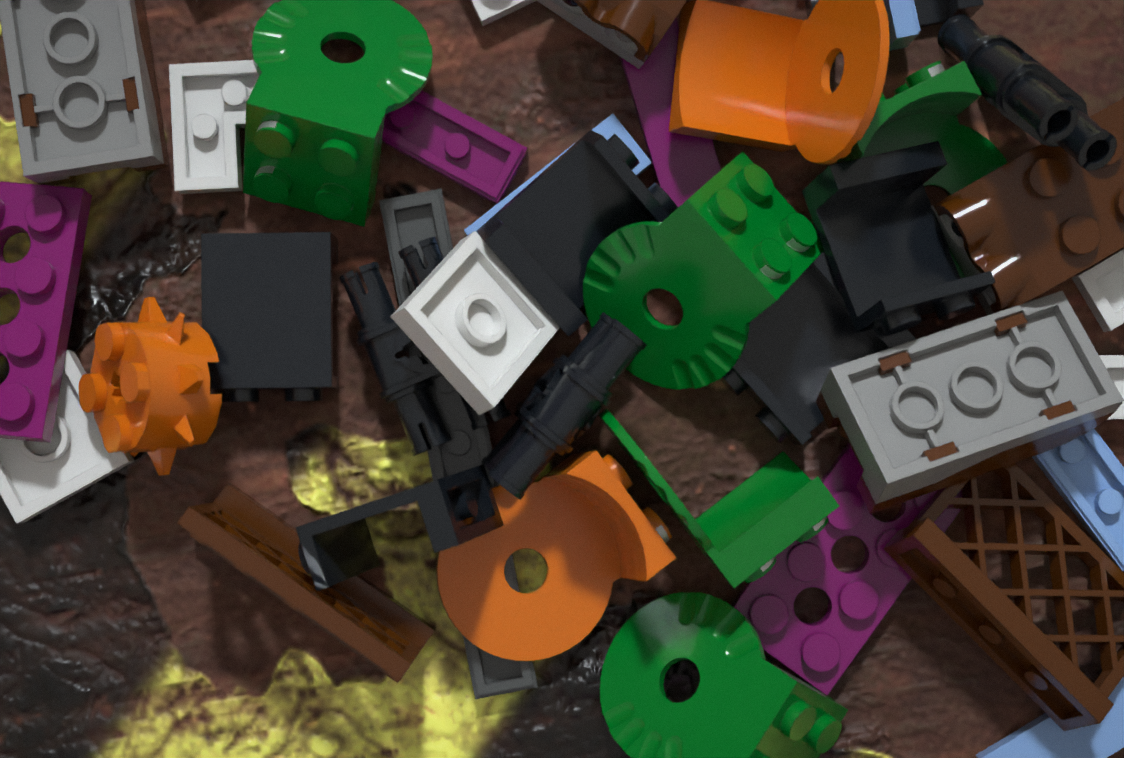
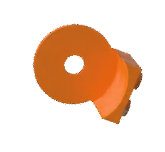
(768, 76)
(588, 538)

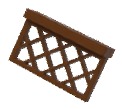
(268, 554)
(1005, 627)

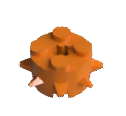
(151, 386)

